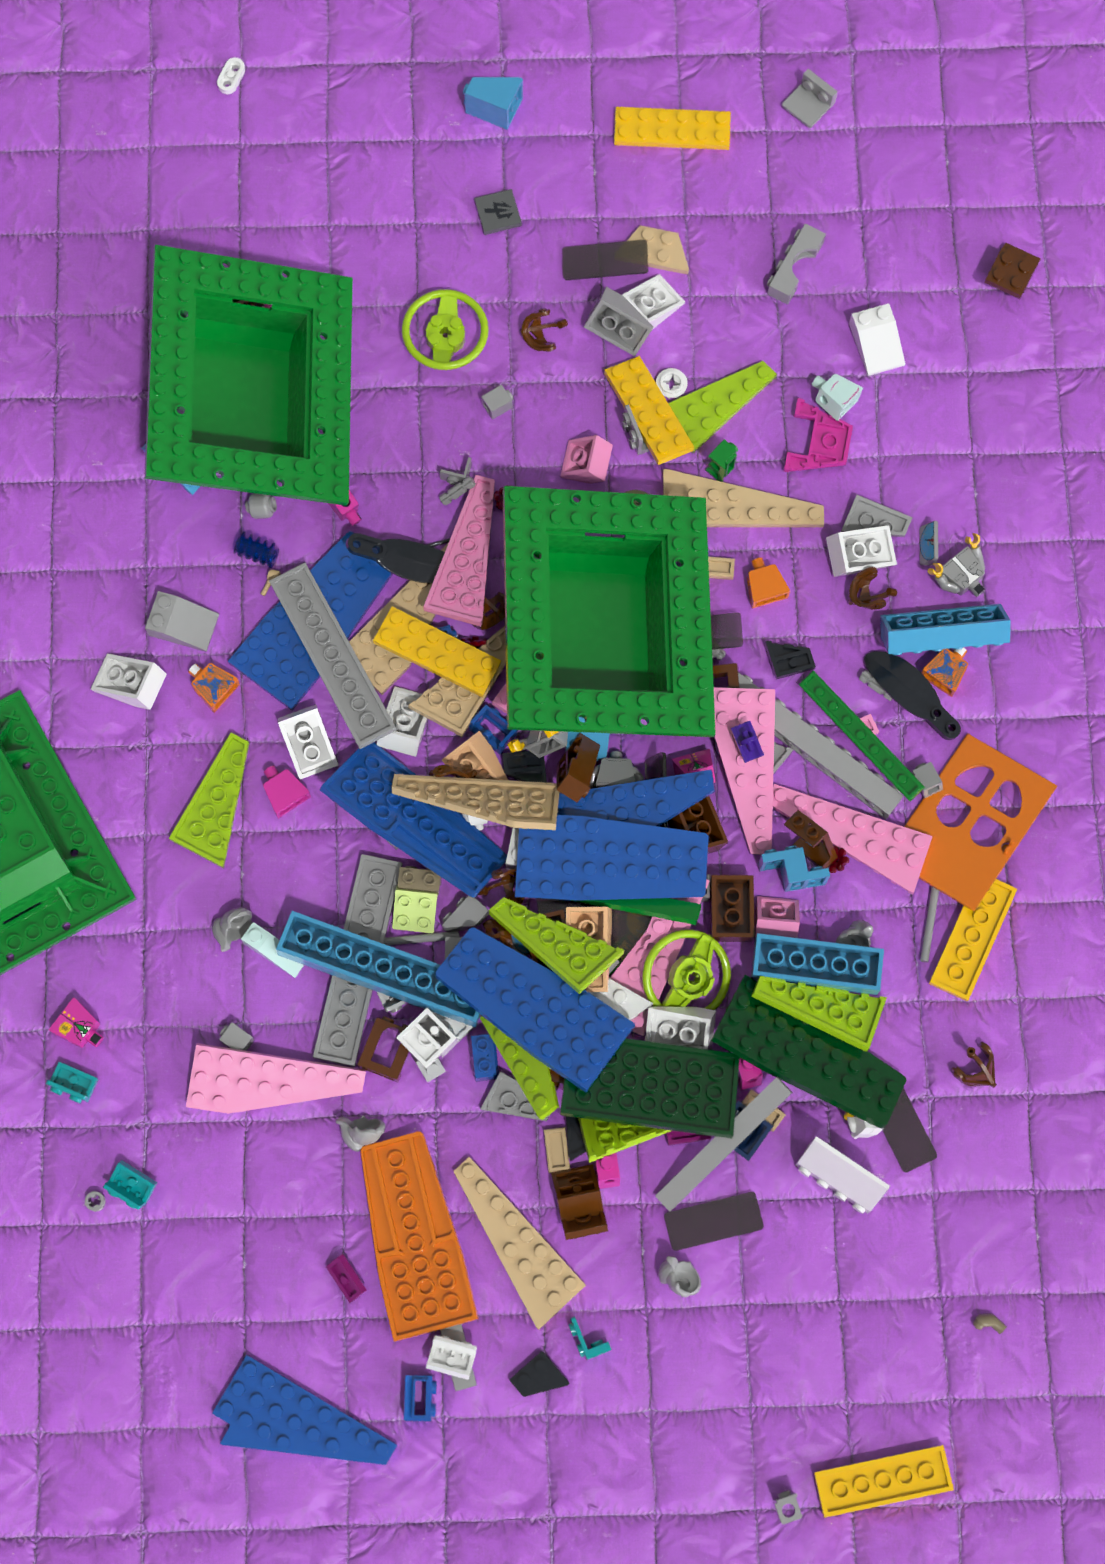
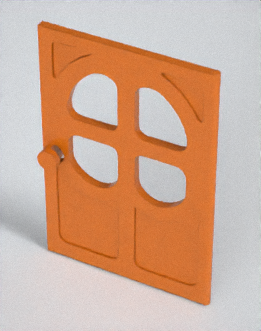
(953, 860)

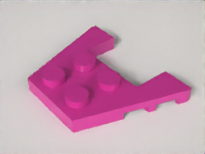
(828, 441)

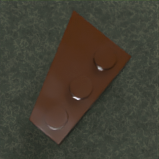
(577, 767)

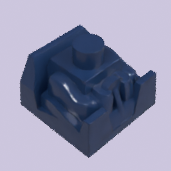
(755, 1138)

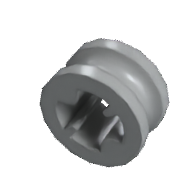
(94, 1194)

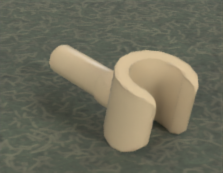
(271, 575)

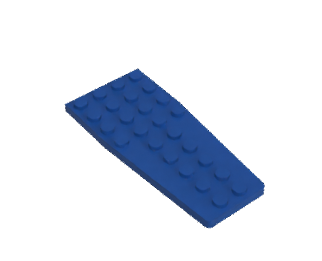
(273, 651)
(424, 831)
(610, 861)
(535, 1007)

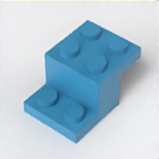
(793, 868)

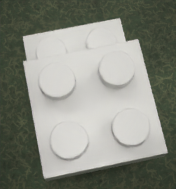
(432, 1036)

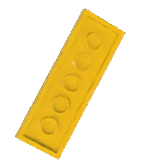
(672, 128)
(650, 409)
(437, 651)
(971, 942)
(883, 1481)

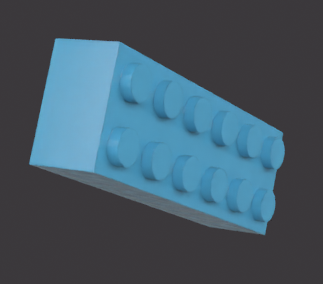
(945, 629)
(818, 963)

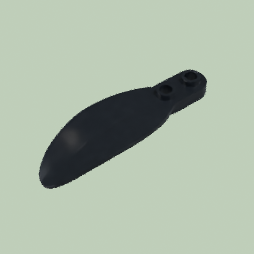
(399, 556)
(911, 691)

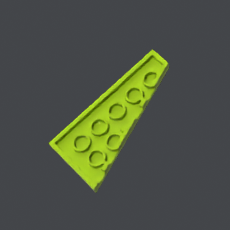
(714, 405)
(211, 812)
(559, 946)
(826, 1008)
(528, 1071)
(606, 1138)

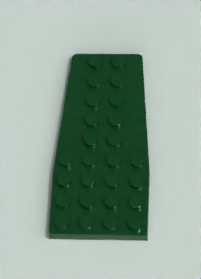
(808, 1057)

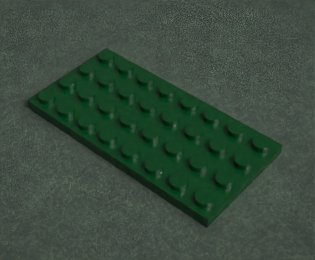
(661, 1089)

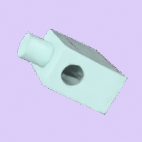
(836, 394)

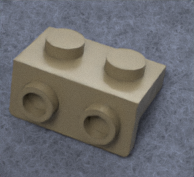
(418, 879)

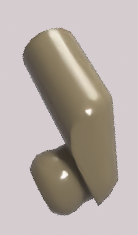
(988, 1320)

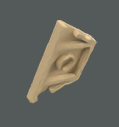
(664, 249)

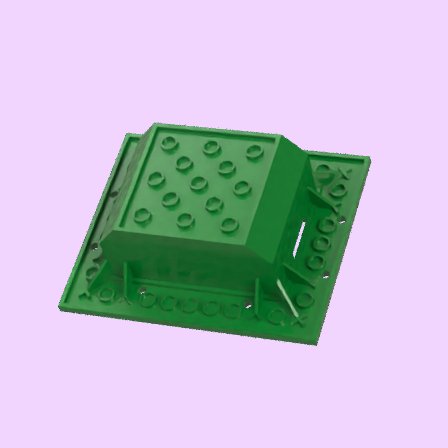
(249, 383)
(607, 618)
(38, 832)

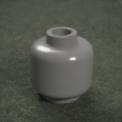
(261, 506)

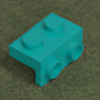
(72, 1082)
(130, 1185)

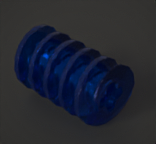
(256, 550)

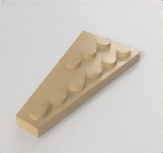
(453, 705)

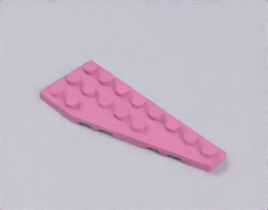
(750, 781)
(247, 1080)

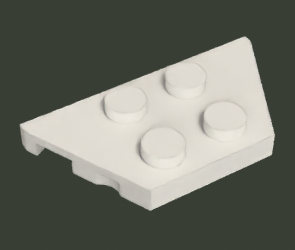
(623, 1000)

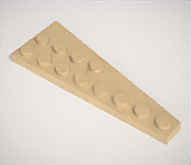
(741, 506)
(532, 1264)

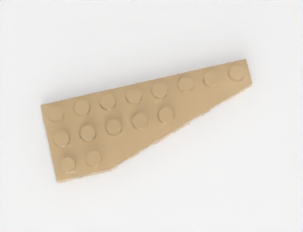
(380, 664)
(499, 801)

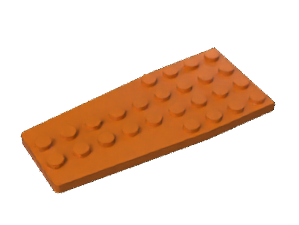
(415, 1239)

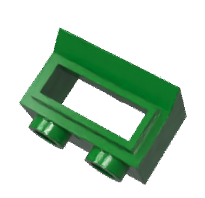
(723, 460)

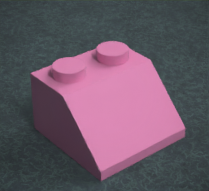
(587, 459)
(777, 917)

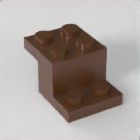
(1012, 270)
(579, 1202)

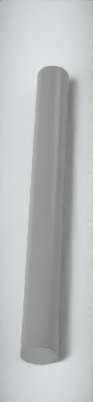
(929, 925)
(421, 938)

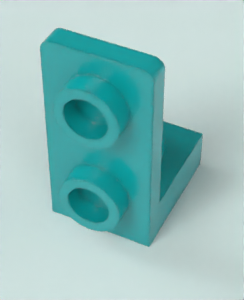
(597, 1347)

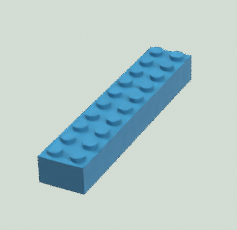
(371, 966)

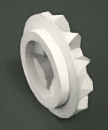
(679, 380)

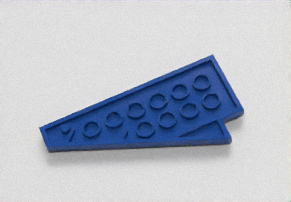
(643, 801)
(283, 1417)

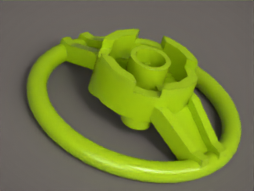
(445, 322)
(697, 961)

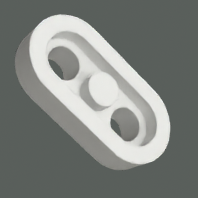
(231, 77)

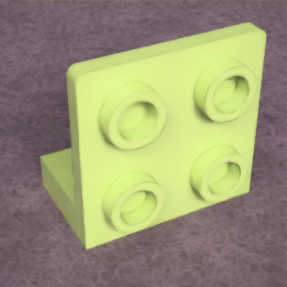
(414, 910)

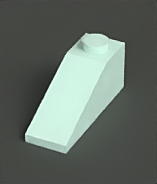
(265, 945)

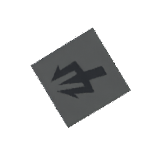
(498, 212)

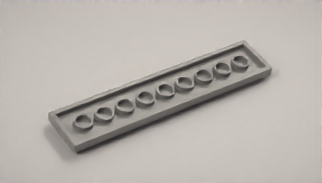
(332, 656)
(346, 1001)

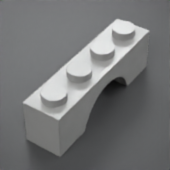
(806, 245)

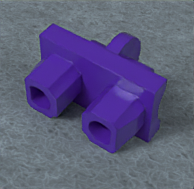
(747, 741)

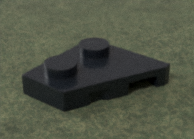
(538, 1376)

